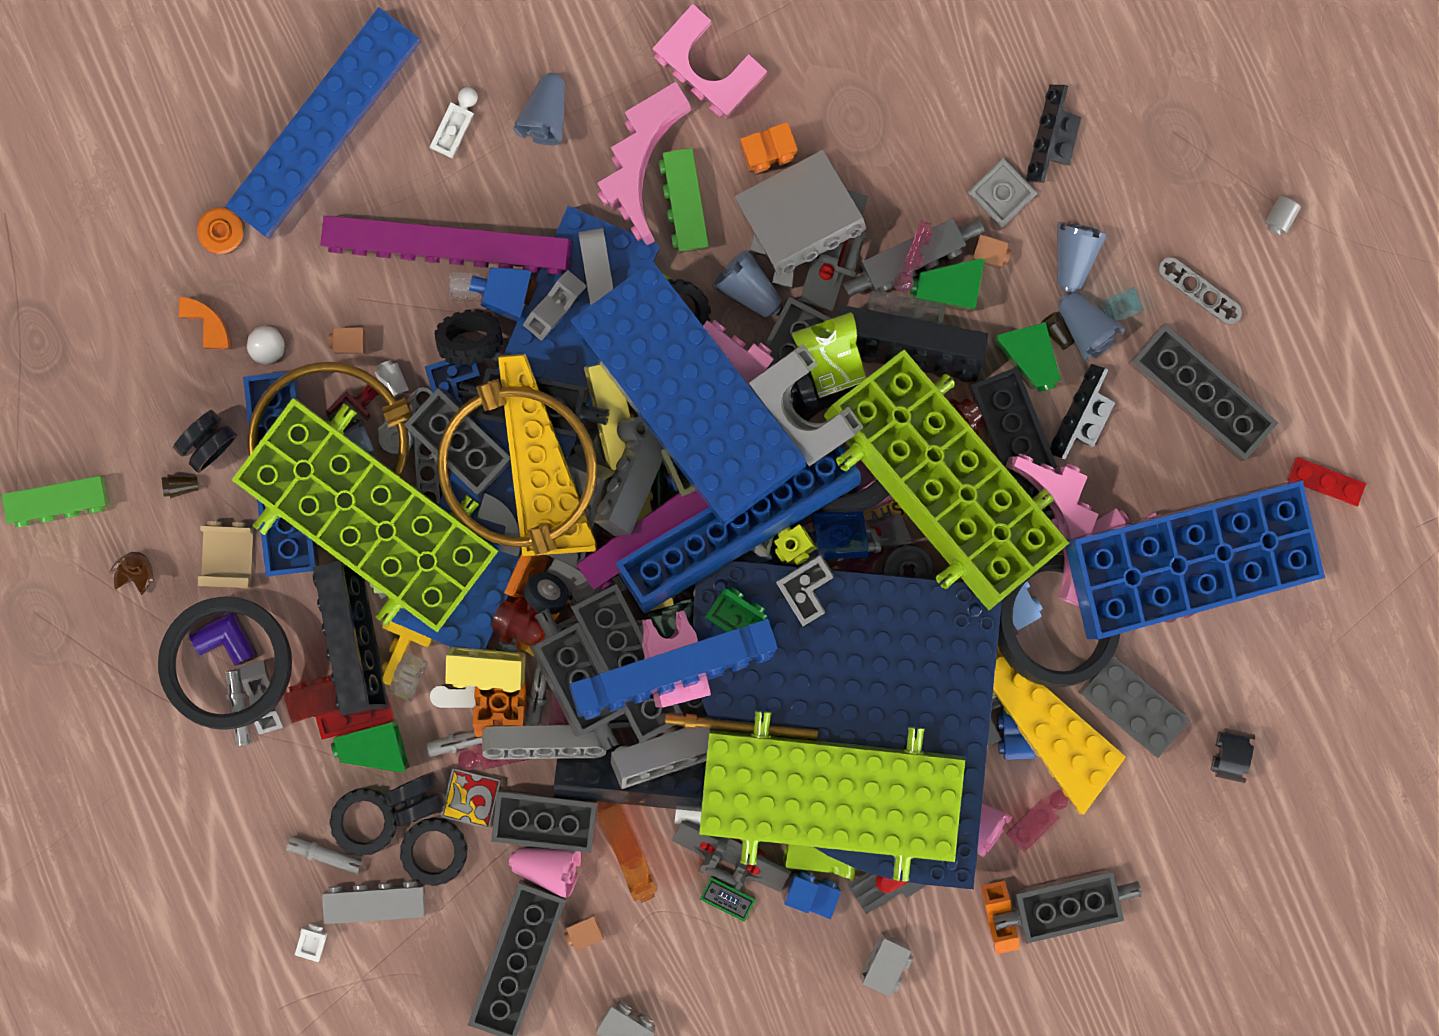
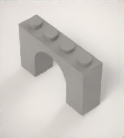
(774, 390)

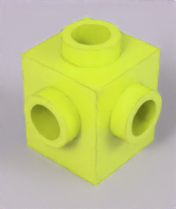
(803, 545)

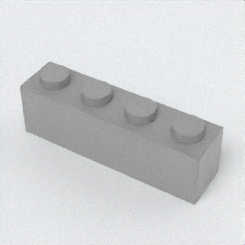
(660, 755)
(374, 904)

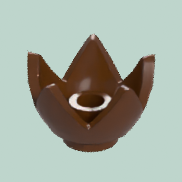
(133, 568)

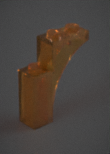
(628, 852)

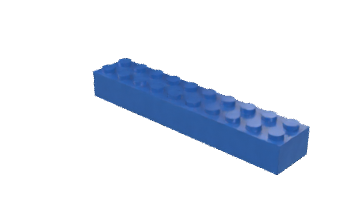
(323, 123)
(704, 545)

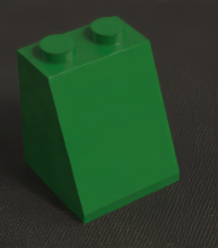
(951, 285)
(1032, 354)
(373, 747)

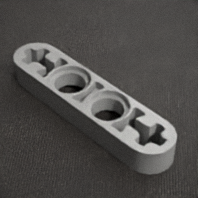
(1197, 294)

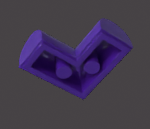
(225, 631)

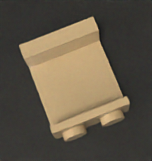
(226, 555)

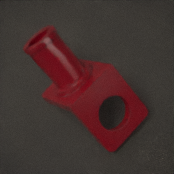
(358, 402)

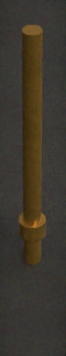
(691, 721)

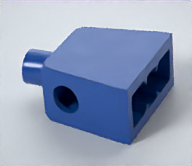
(503, 291)

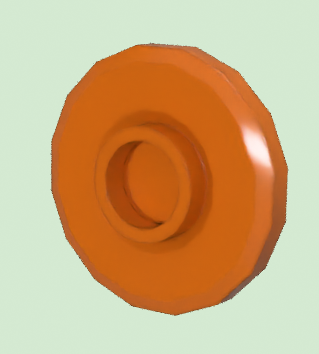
(220, 230)

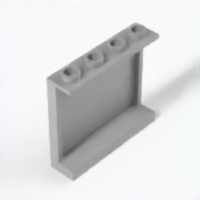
(801, 212)

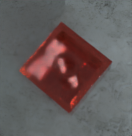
(312, 700)

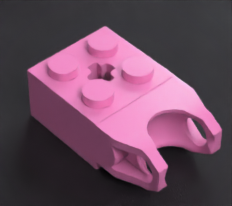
(654, 645)

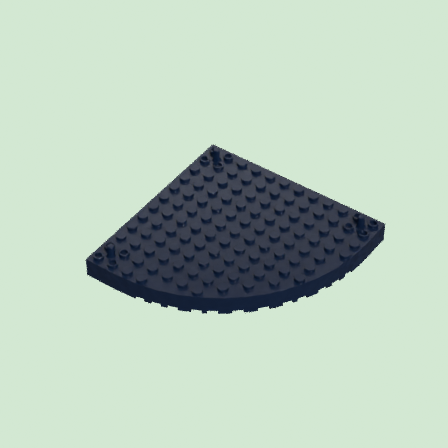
(866, 671)

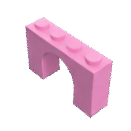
(723, 94)

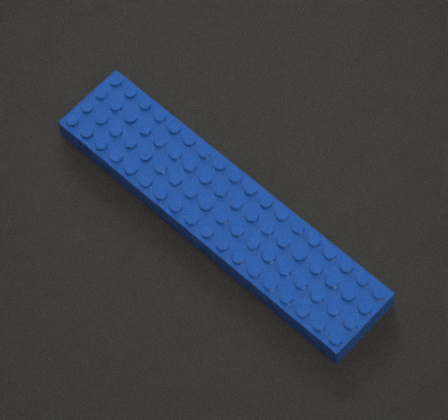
(556, 358)

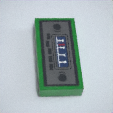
(727, 899)

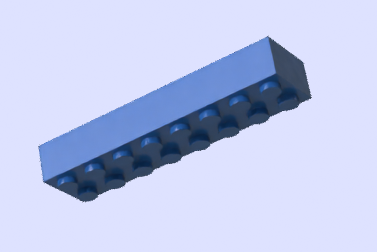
(284, 546)

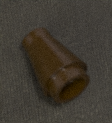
(1058, 330)
(178, 485)

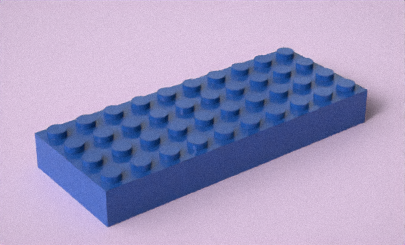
(688, 393)
(1194, 559)

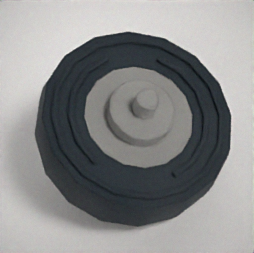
(545, 592)

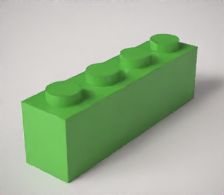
(685, 201)
(55, 500)

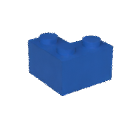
(450, 375)
(812, 895)

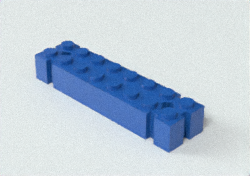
(673, 668)

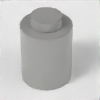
(1282, 215)

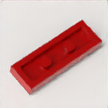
(1327, 481)
(334, 724)

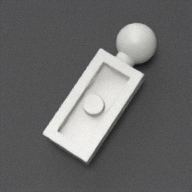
(454, 124)

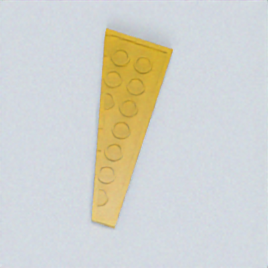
(539, 469)
(1065, 743)

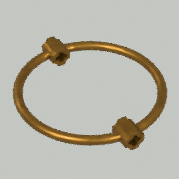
(395, 412)
(540, 536)

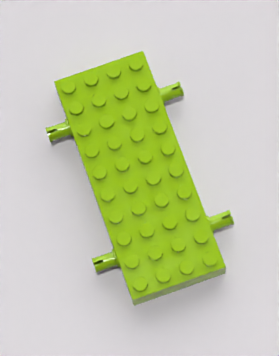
(948, 480)
(364, 514)
(832, 795)

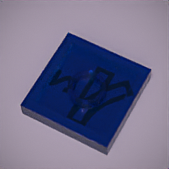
(840, 535)

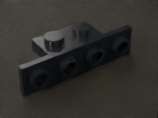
(1055, 135)
(1086, 414)

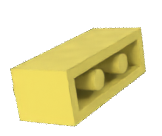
(485, 669)

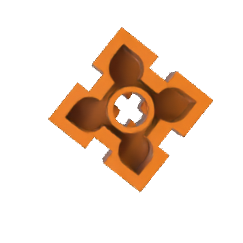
(768, 147)
(499, 708)

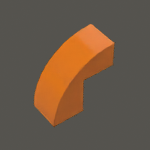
(214, 329)
(997, 901)

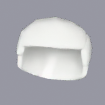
(265, 345)
(389, 438)

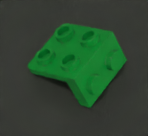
(734, 613)

